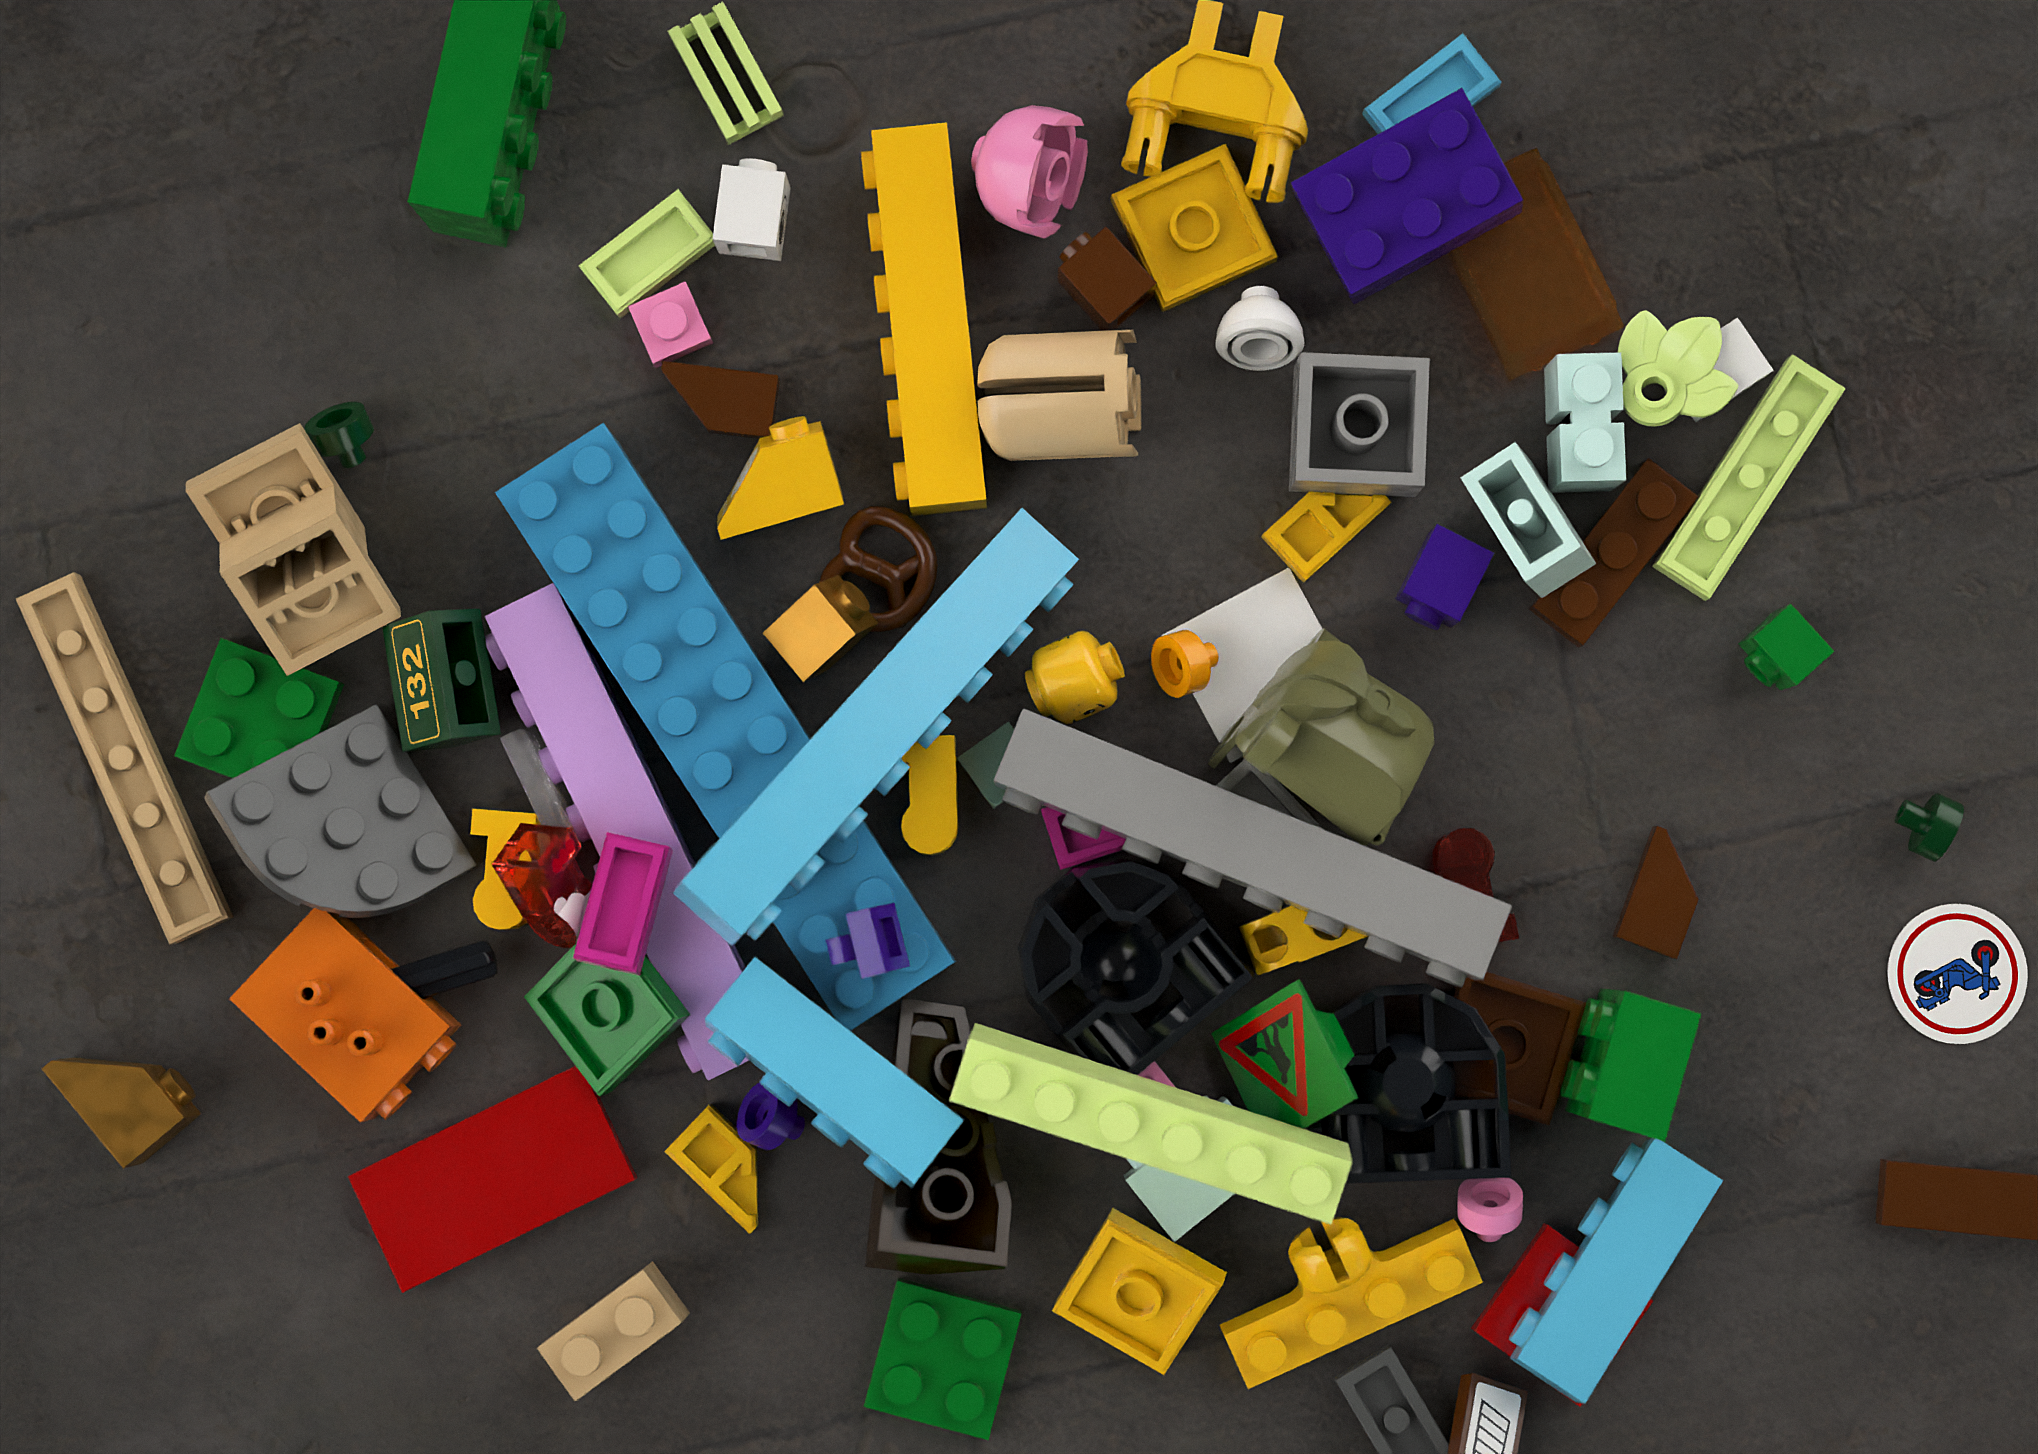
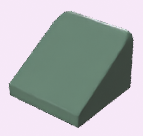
(984, 760)

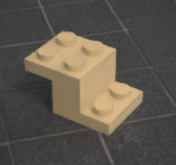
(293, 549)

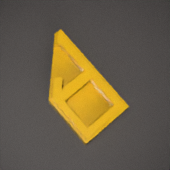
(1320, 528)
(720, 1164)

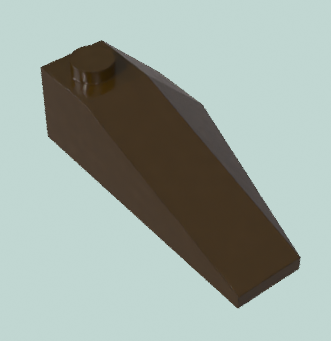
(960, 1205)

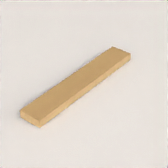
(124, 758)

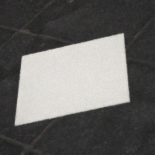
(1252, 639)

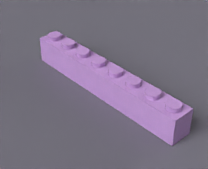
(612, 793)

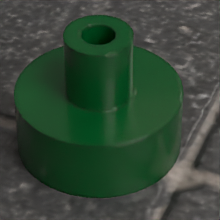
(341, 432)
(1931, 825)

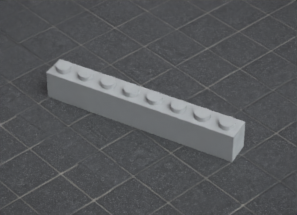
(1251, 846)

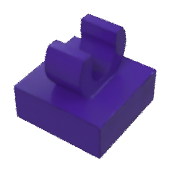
(873, 941)

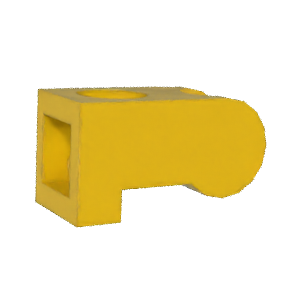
(932, 817)
(491, 898)
(1284, 939)

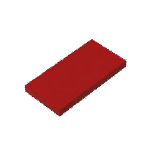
(492, 1177)

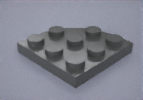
(342, 823)

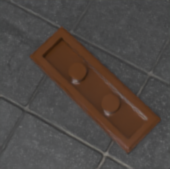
(1957, 1199)

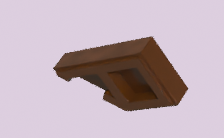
(1658, 899)

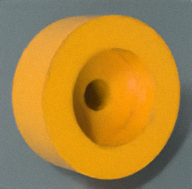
(1182, 663)

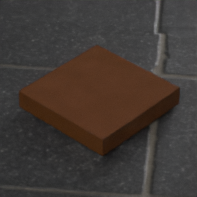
(1537, 1039)

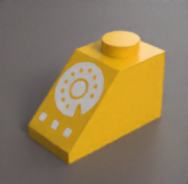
(782, 480)

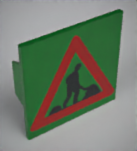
(1288, 1058)

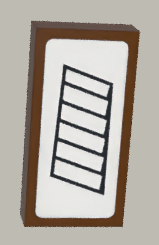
(1487, 1417)

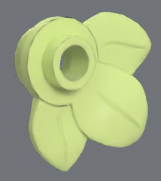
(1678, 361)

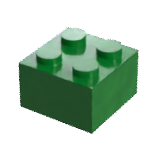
(1630, 1062)

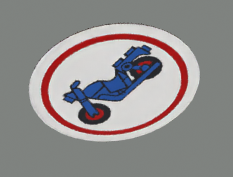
(1957, 973)

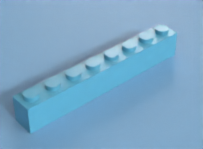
(874, 728)

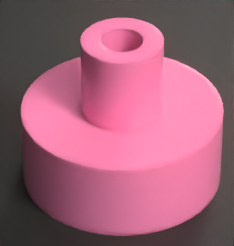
(1490, 1206)

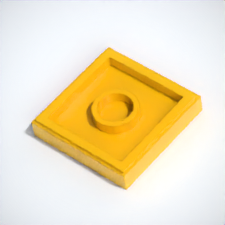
(1194, 227)
(1139, 1291)

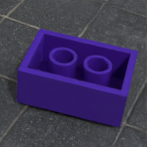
(1408, 196)

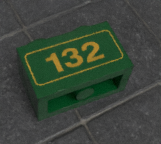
(441, 679)

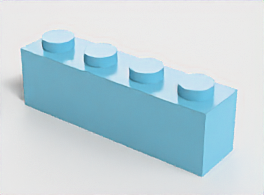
(832, 1073)
(1614, 1270)

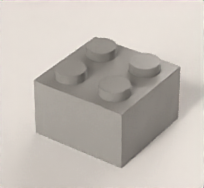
(1359, 424)

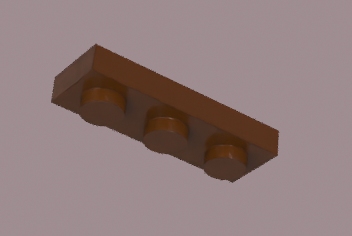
(1621, 547)

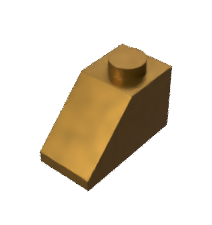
(126, 1103)

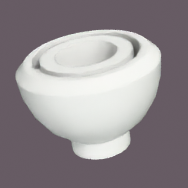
(1259, 331)

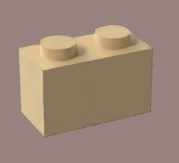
(613, 1331)

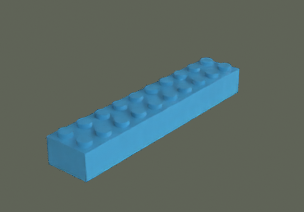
(705, 697)

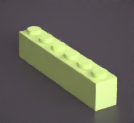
(1152, 1123)

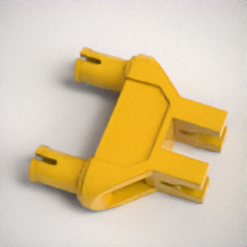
(1220, 95)

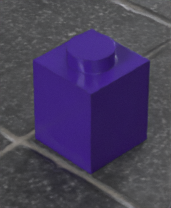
(1443, 578)

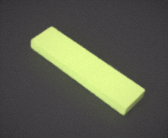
(1748, 477)

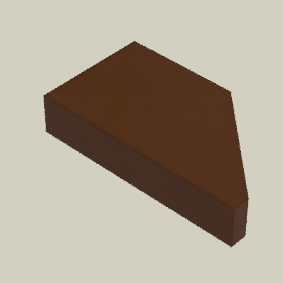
(727, 399)

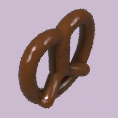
(884, 573)

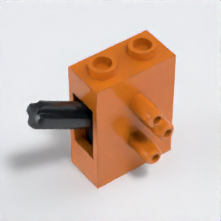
(355, 1012)

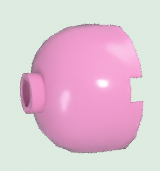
(1030, 168)

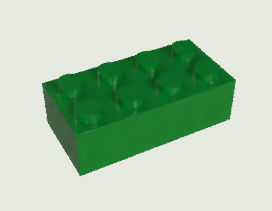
(485, 116)

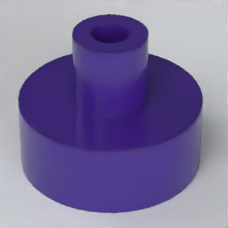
(767, 1120)

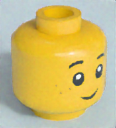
(1074, 677)

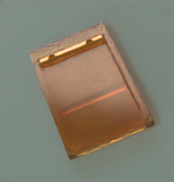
(1536, 277)

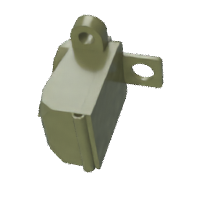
(1335, 738)

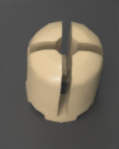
(1059, 395)

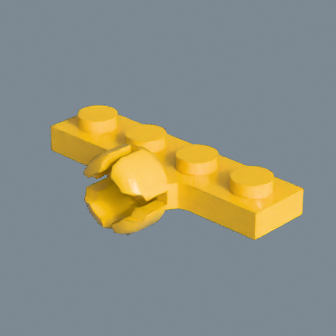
(1347, 1295)

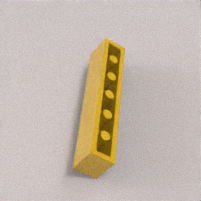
(927, 320)

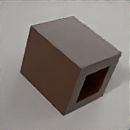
(1104, 279)

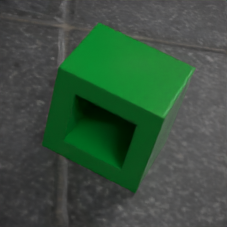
(1784, 649)

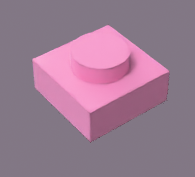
(670, 324)

